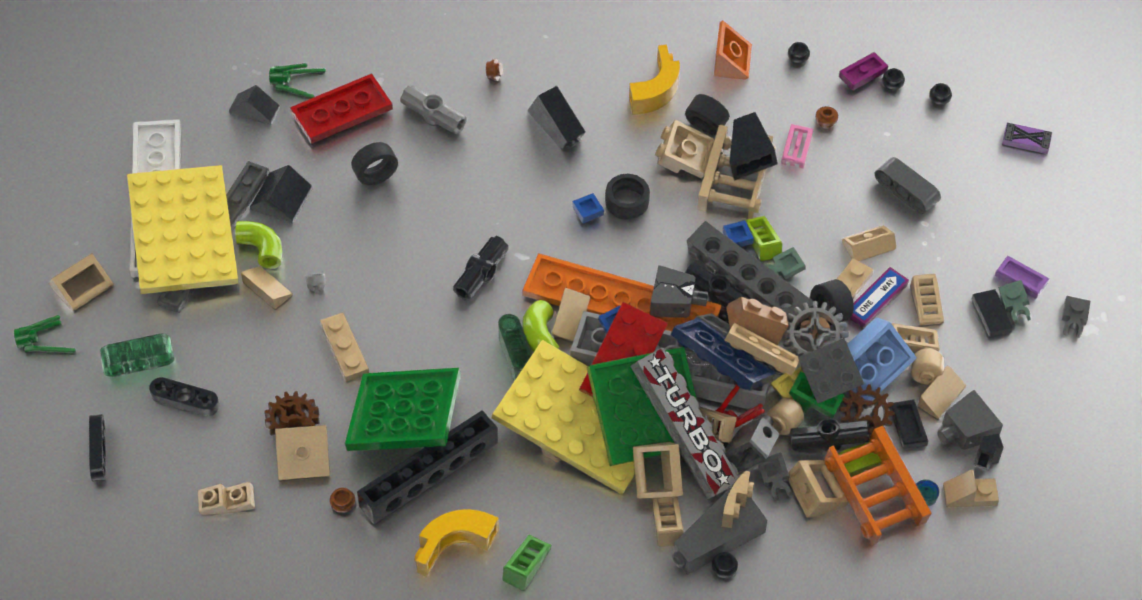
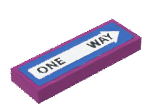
(878, 296)

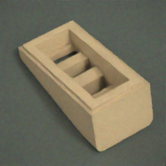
(927, 285)
(911, 332)
(726, 426)
(670, 533)

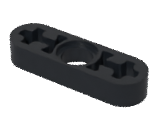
(176, 388)
(97, 447)

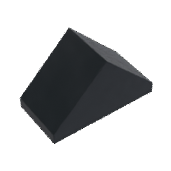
(255, 105)

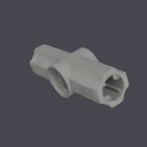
(433, 109)

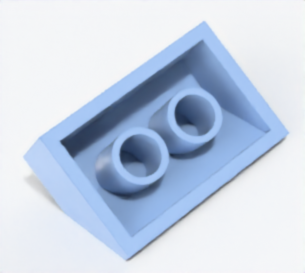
(879, 355)

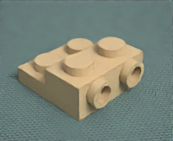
(684, 149)

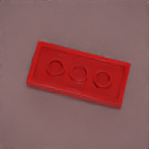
(341, 108)
(629, 335)

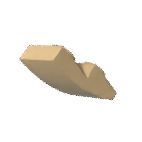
(737, 497)
(224, 500)

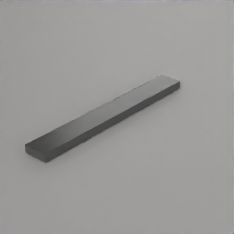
(238, 200)

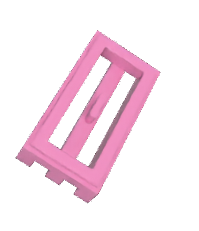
(793, 159)

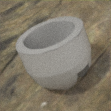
(315, 280)

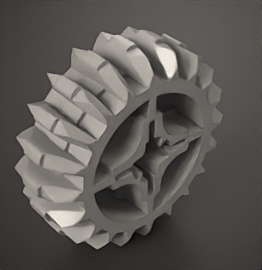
(803, 333)

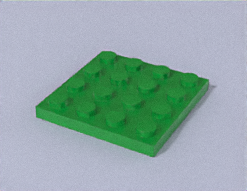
(403, 409)
(626, 411)

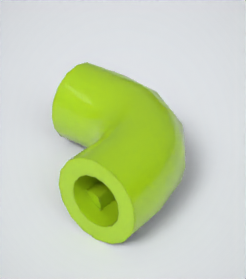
(262, 237)
(535, 324)

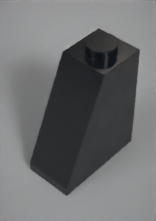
(557, 118)
(750, 147)

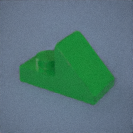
(803, 394)

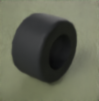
(707, 113)
(835, 294)

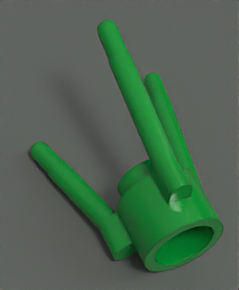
(281, 75)
(27, 336)

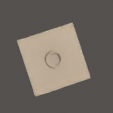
(302, 452)

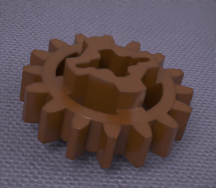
(859, 402)
(291, 412)

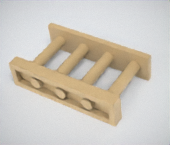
(714, 177)

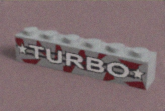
(685, 422)

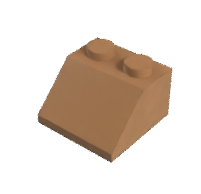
(758, 318)

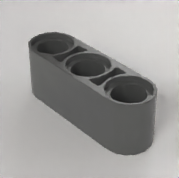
(907, 185)

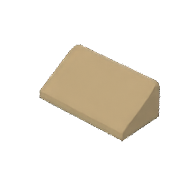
(870, 243)
(266, 286)
(570, 314)
(941, 393)

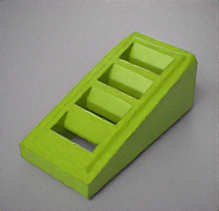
(766, 241)

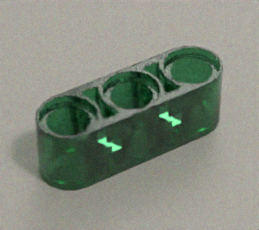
(512, 340)
(137, 355)

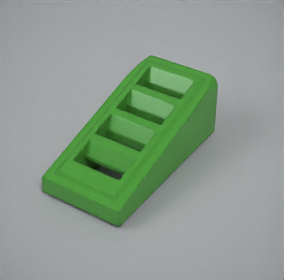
(518, 575)

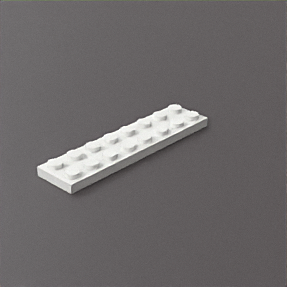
(154, 149)

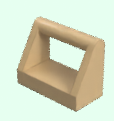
(74, 271)
(670, 467)
(809, 491)

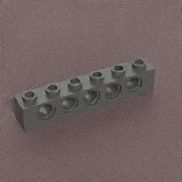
(709, 238)

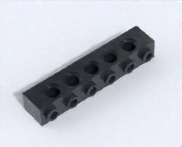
(427, 467)

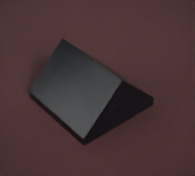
(282, 194)

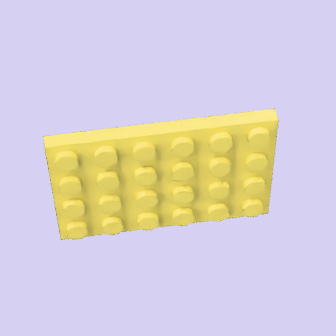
(181, 229)
(558, 417)

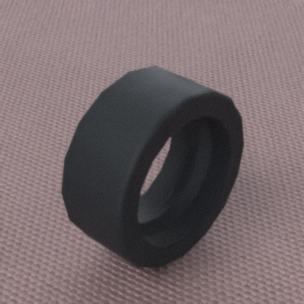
(370, 154)
(625, 210)

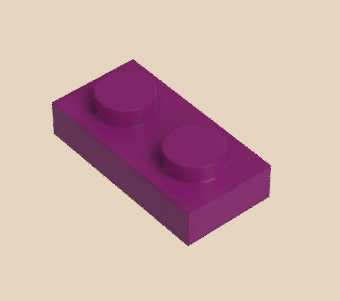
(863, 71)

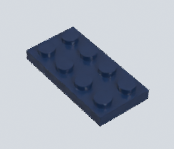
(713, 348)

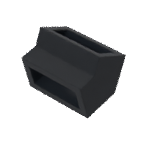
(989, 451)

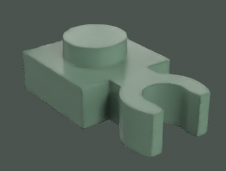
(787, 264)
(1015, 299)

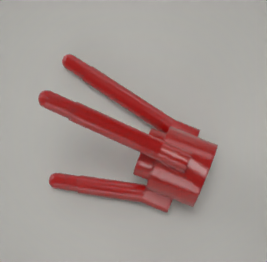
(743, 418)

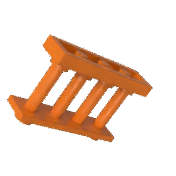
(892, 466)

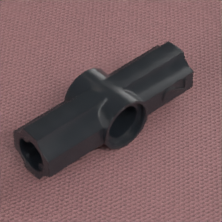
(480, 268)
(709, 282)
(829, 433)

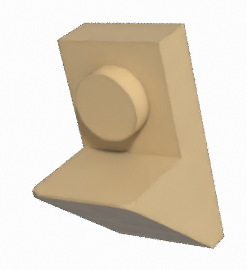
(970, 492)

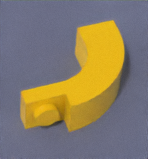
(659, 91)
(452, 528)

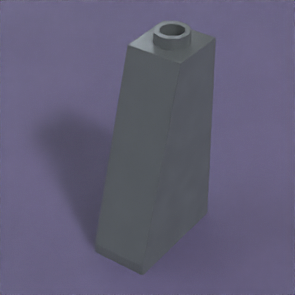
(707, 537)

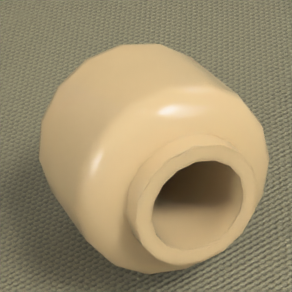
(927, 366)
(786, 415)

